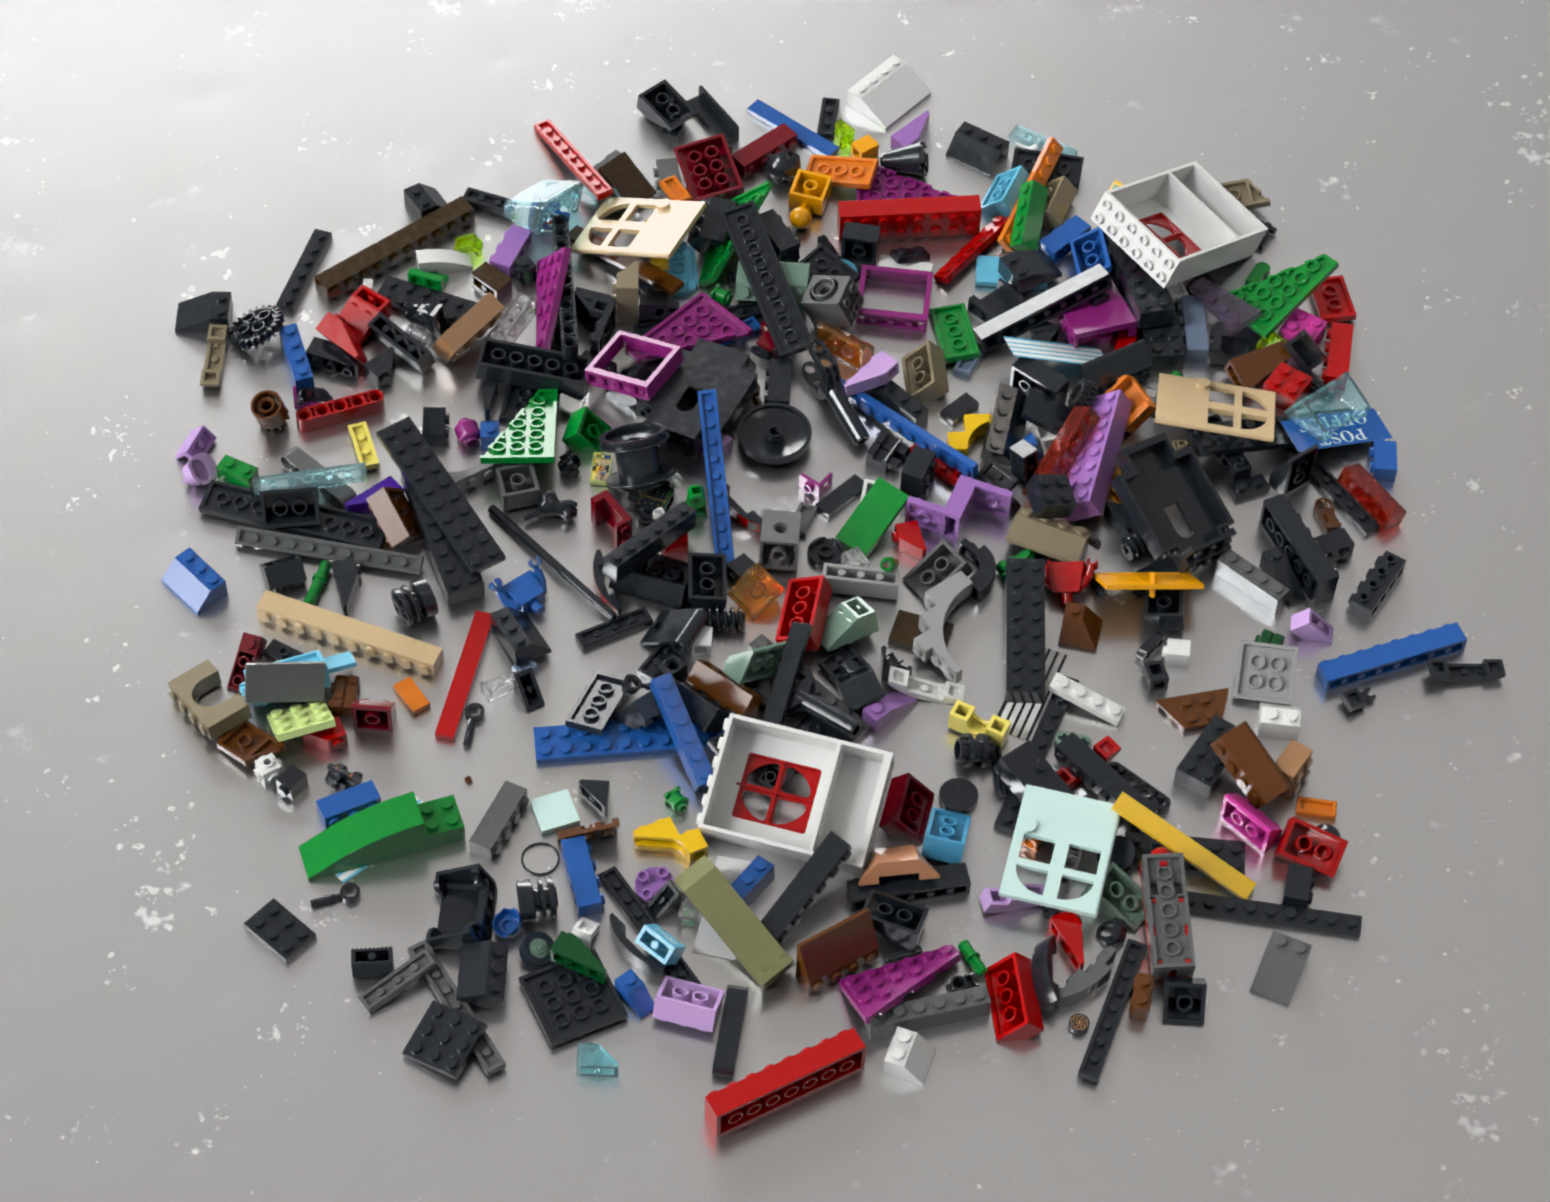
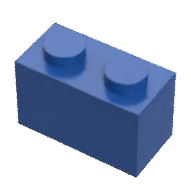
(1383, 460)

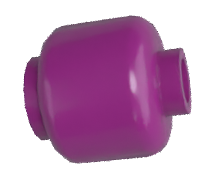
(467, 432)

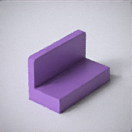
(197, 441)

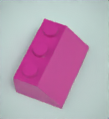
(1250, 822)

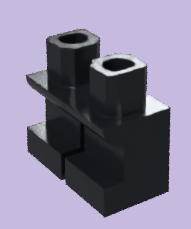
(884, 452)

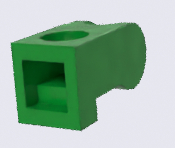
(1258, 273)

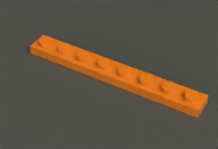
(1039, 173)

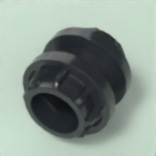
(971, 750)

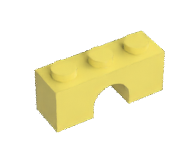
(964, 720)

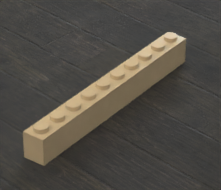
(349, 633)

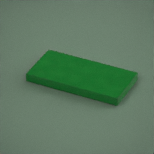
(954, 333)
(872, 516)

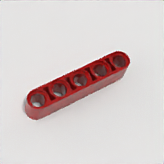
(340, 410)

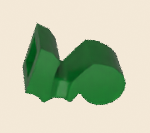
(697, 500)

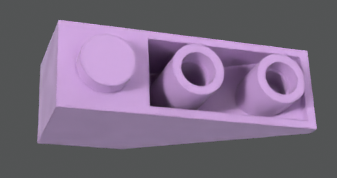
(874, 374)

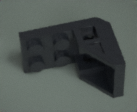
(597, 315)

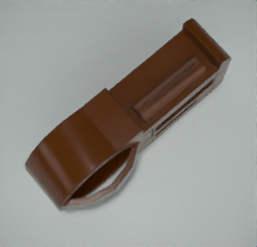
(1328, 517)

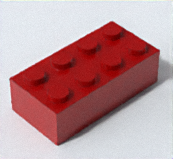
(805, 602)

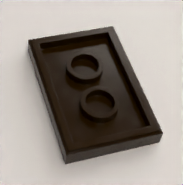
(626, 178)
(906, 629)

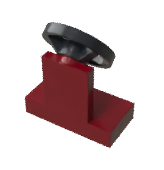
(765, 344)

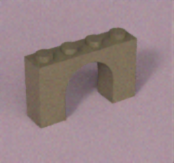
(210, 719)

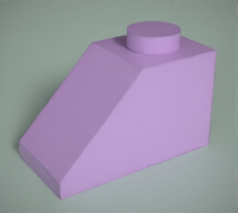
(1311, 627)

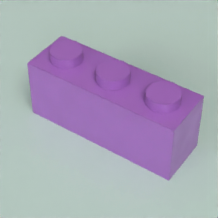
(513, 246)

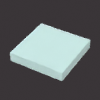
(554, 812)

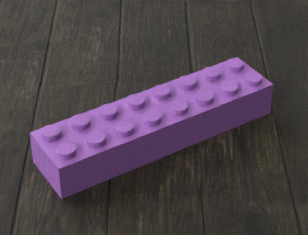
(1095, 464)

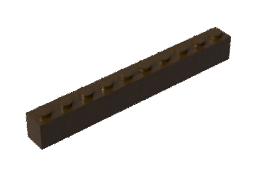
(394, 248)

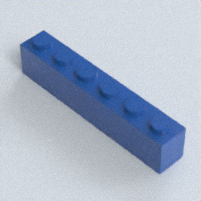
(681, 731)

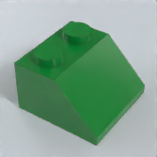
(584, 431)

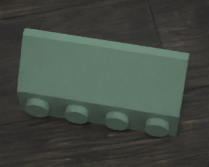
(796, 274)

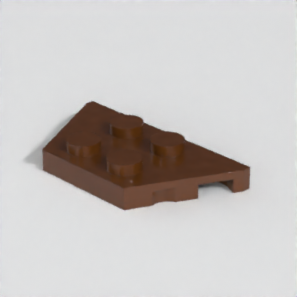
(1194, 710)
(249, 743)

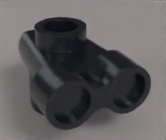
(961, 983)

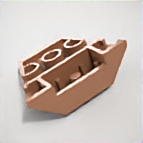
(896, 861)

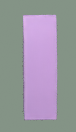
(994, 903)

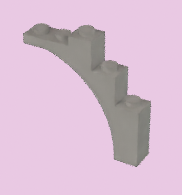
(940, 602)

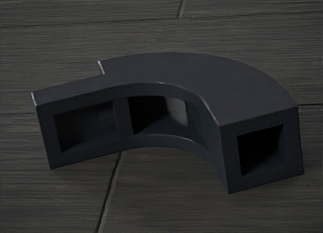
(985, 564)

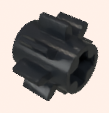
(569, 464)

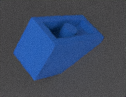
(488, 432)
(634, 994)

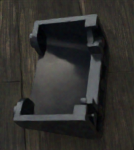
(465, 907)

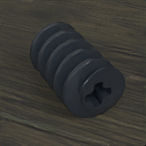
(1133, 546)
(726, 619)

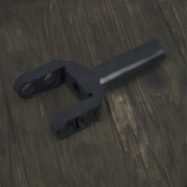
(831, 389)
(805, 700)

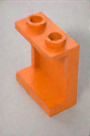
(1142, 404)

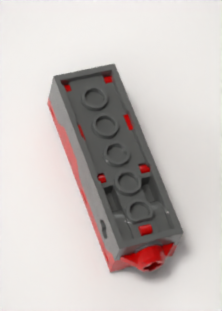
(1167, 914)

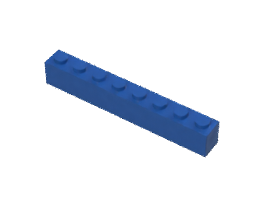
(1390, 656)

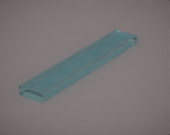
(322, 477)

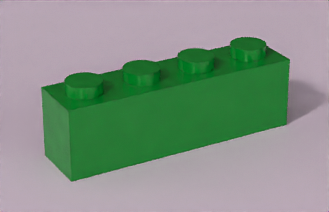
(1029, 216)

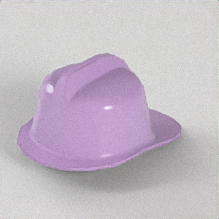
(199, 470)

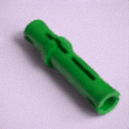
(884, 564)
(318, 581)

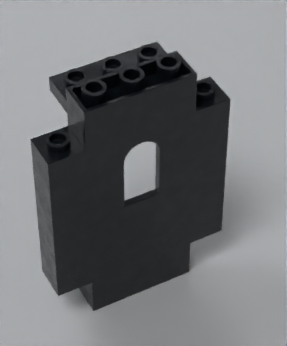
(703, 369)
(1160, 477)

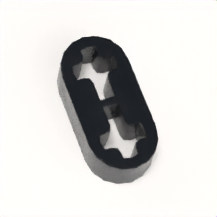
(1150, 646)

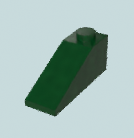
(572, 953)

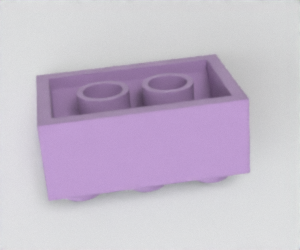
(688, 1004)

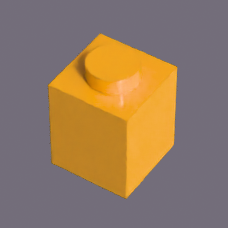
(865, 147)

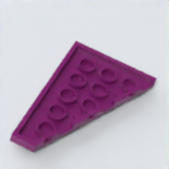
(893, 186)
(549, 288)
(694, 320)
(884, 987)

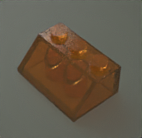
(844, 345)

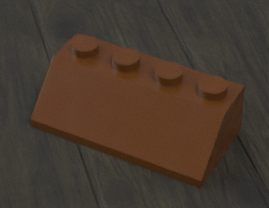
(1250, 765)

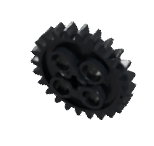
(256, 327)

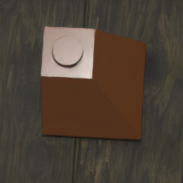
(1080, 628)

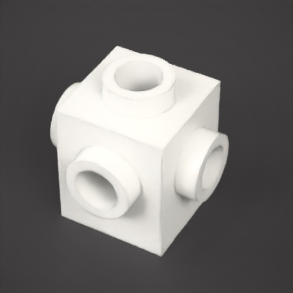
(268, 769)

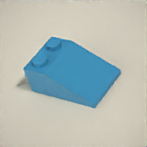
(946, 836)

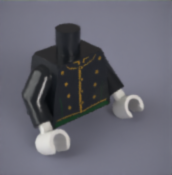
(655, 502)

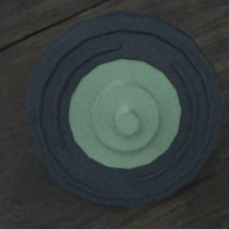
(535, 949)

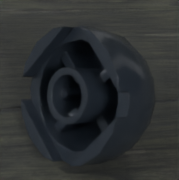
(783, 166)

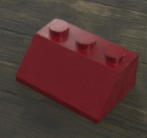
(906, 809)

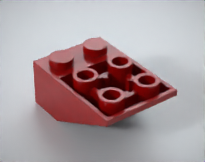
(362, 308)

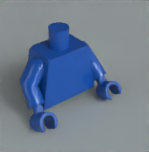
(524, 592)

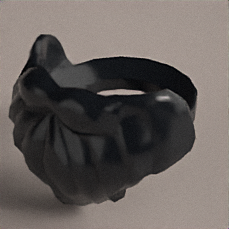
(1119, 932)

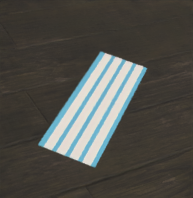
(1052, 351)

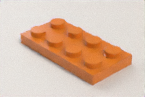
(845, 171)

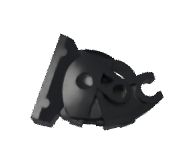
(427, 316)

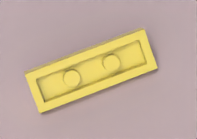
(363, 445)

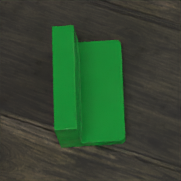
(428, 279)

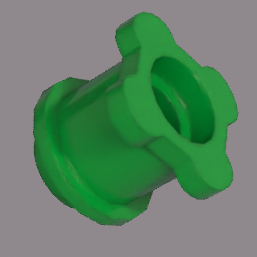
(721, 296)
(676, 800)

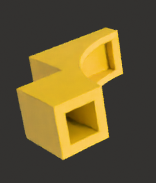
(973, 427)

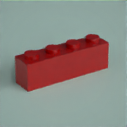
(1337, 350)

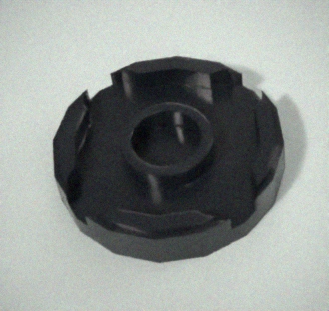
(824, 551)
(958, 795)
(1123, 853)

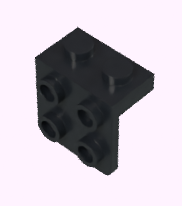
(1225, 347)

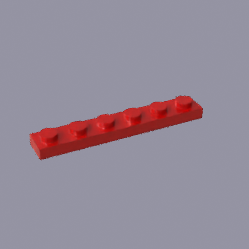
(971, 250)

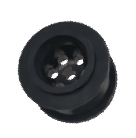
(637, 456)

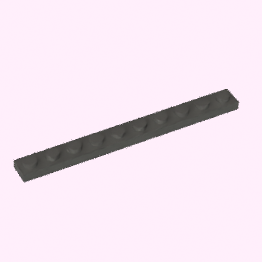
(328, 550)

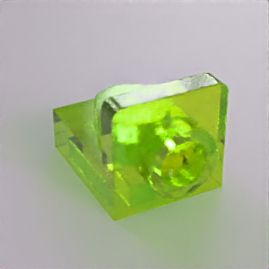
(845, 133)
(468, 244)

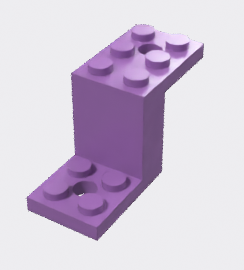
(965, 497)

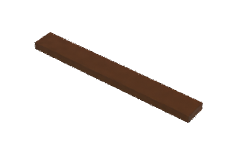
(647, 271)

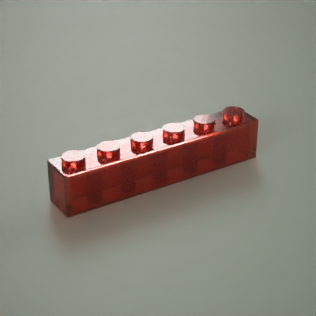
(1068, 442)

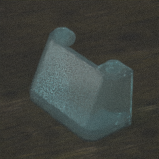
(540, 200)
(1329, 408)

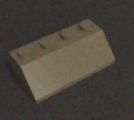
(1049, 536)

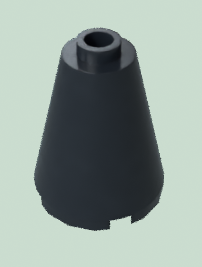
(907, 159)

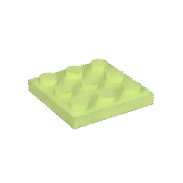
(300, 720)

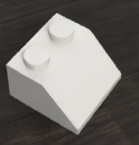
(1279, 721)
(908, 1056)

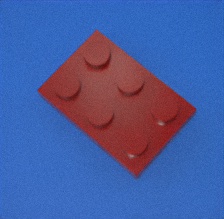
(1333, 300)

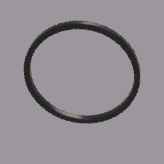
(540, 874)

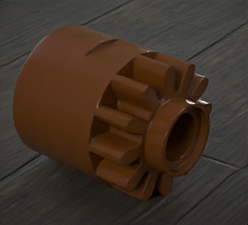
(269, 410)

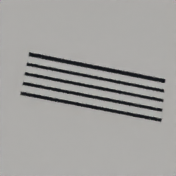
(1025, 715)

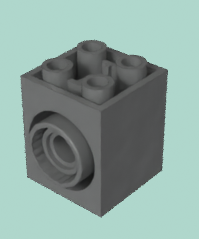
(832, 300)
(780, 540)

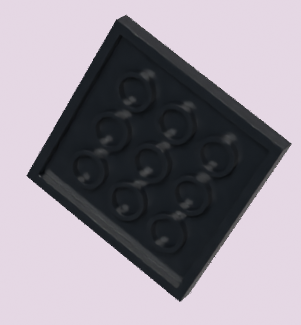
(571, 1002)

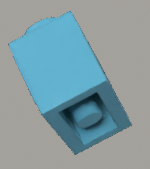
(660, 944)

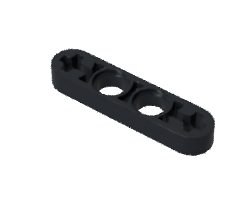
(1141, 785)

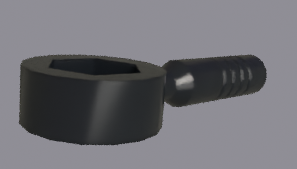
(636, 681)
(472, 719)
(331, 898)

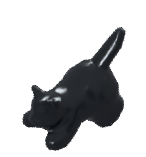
(552, 506)

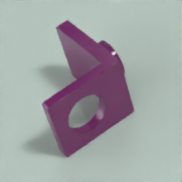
(296, 404)
(813, 487)

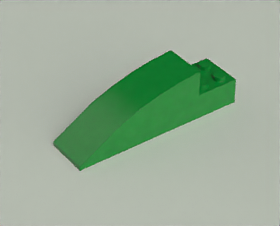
(382, 834)

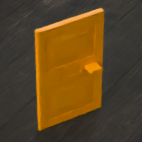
(1147, 581)

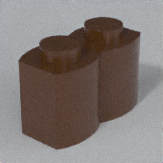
(1141, 997)

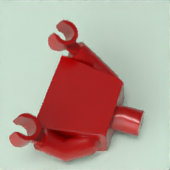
(1068, 577)

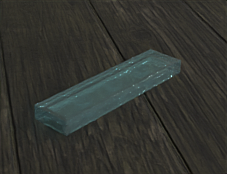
(1028, 138)

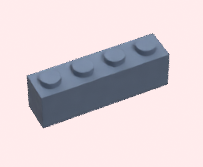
(1193, 328)

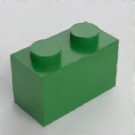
(236, 472)

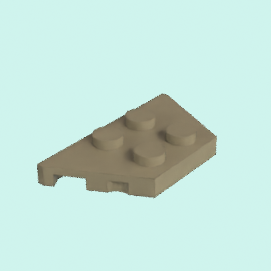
(1246, 193)

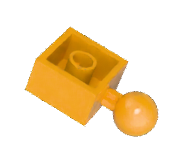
(807, 196)

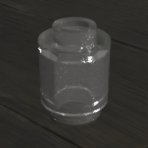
(420, 334)

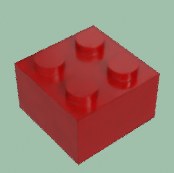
(1289, 385)

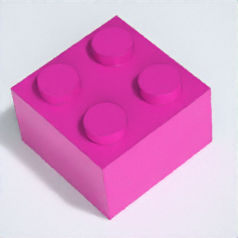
(1302, 320)

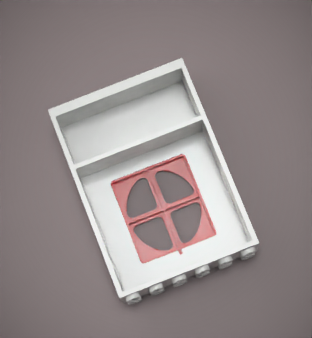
(1195, 211)
(844, 781)

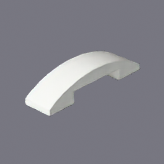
(925, 689)

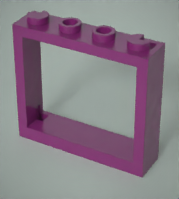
(895, 319)
(630, 386)

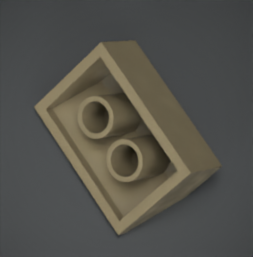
(1058, 201)
(627, 295)
(925, 372)

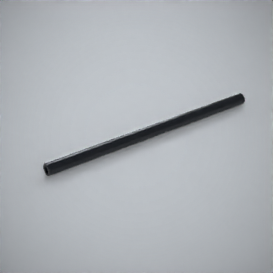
(553, 563)

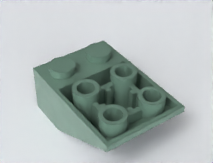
(848, 623)

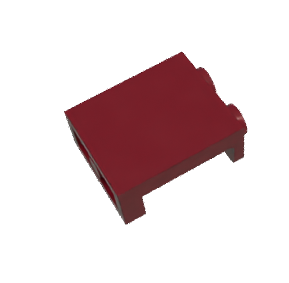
(607, 509)

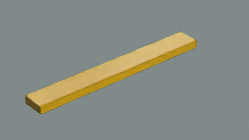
(1181, 843)

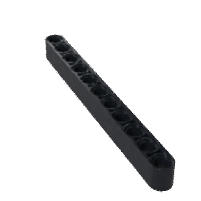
(567, 306)

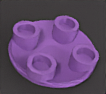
(651, 881)

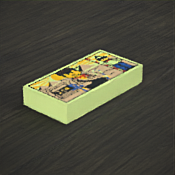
(600, 468)

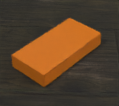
(674, 189)
(411, 695)
(1316, 808)

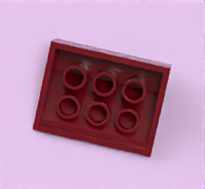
(709, 169)

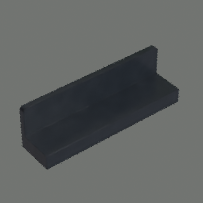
(714, 116)

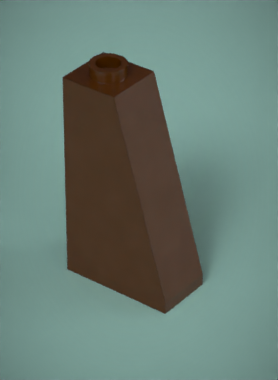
(1256, 366)

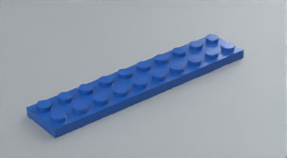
(568, 744)

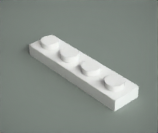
(1086, 699)

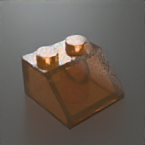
(755, 591)

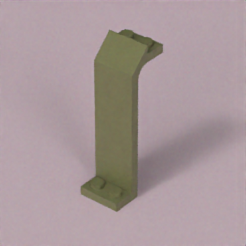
(734, 922)

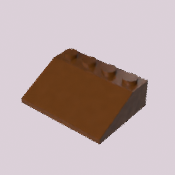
(836, 951)

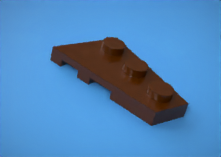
(594, 829)

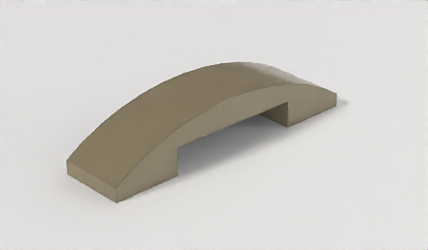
(215, 355)

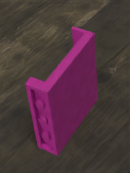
(1090, 320)

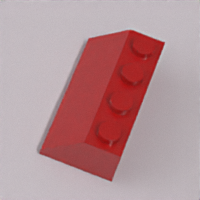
(1013, 999)

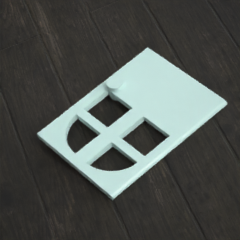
(1068, 823)

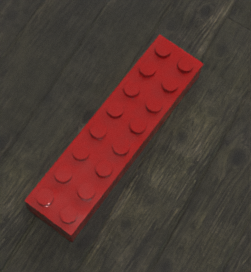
(914, 216)
(784, 1081)

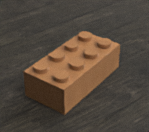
(468, 328)

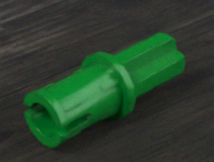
(972, 958)

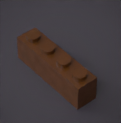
(721, 687)

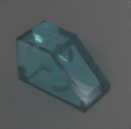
(595, 1061)

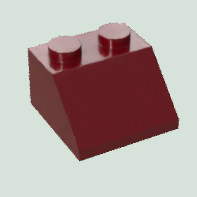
(373, 715)

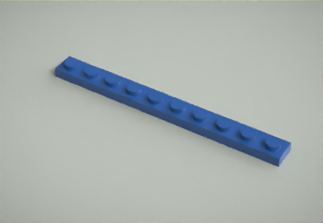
(914, 433)
(716, 474)

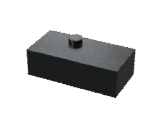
(1028, 766)

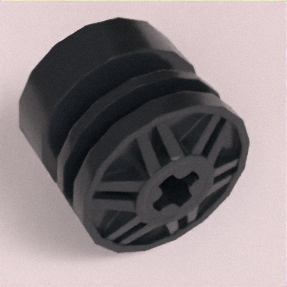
(414, 602)
(536, 899)

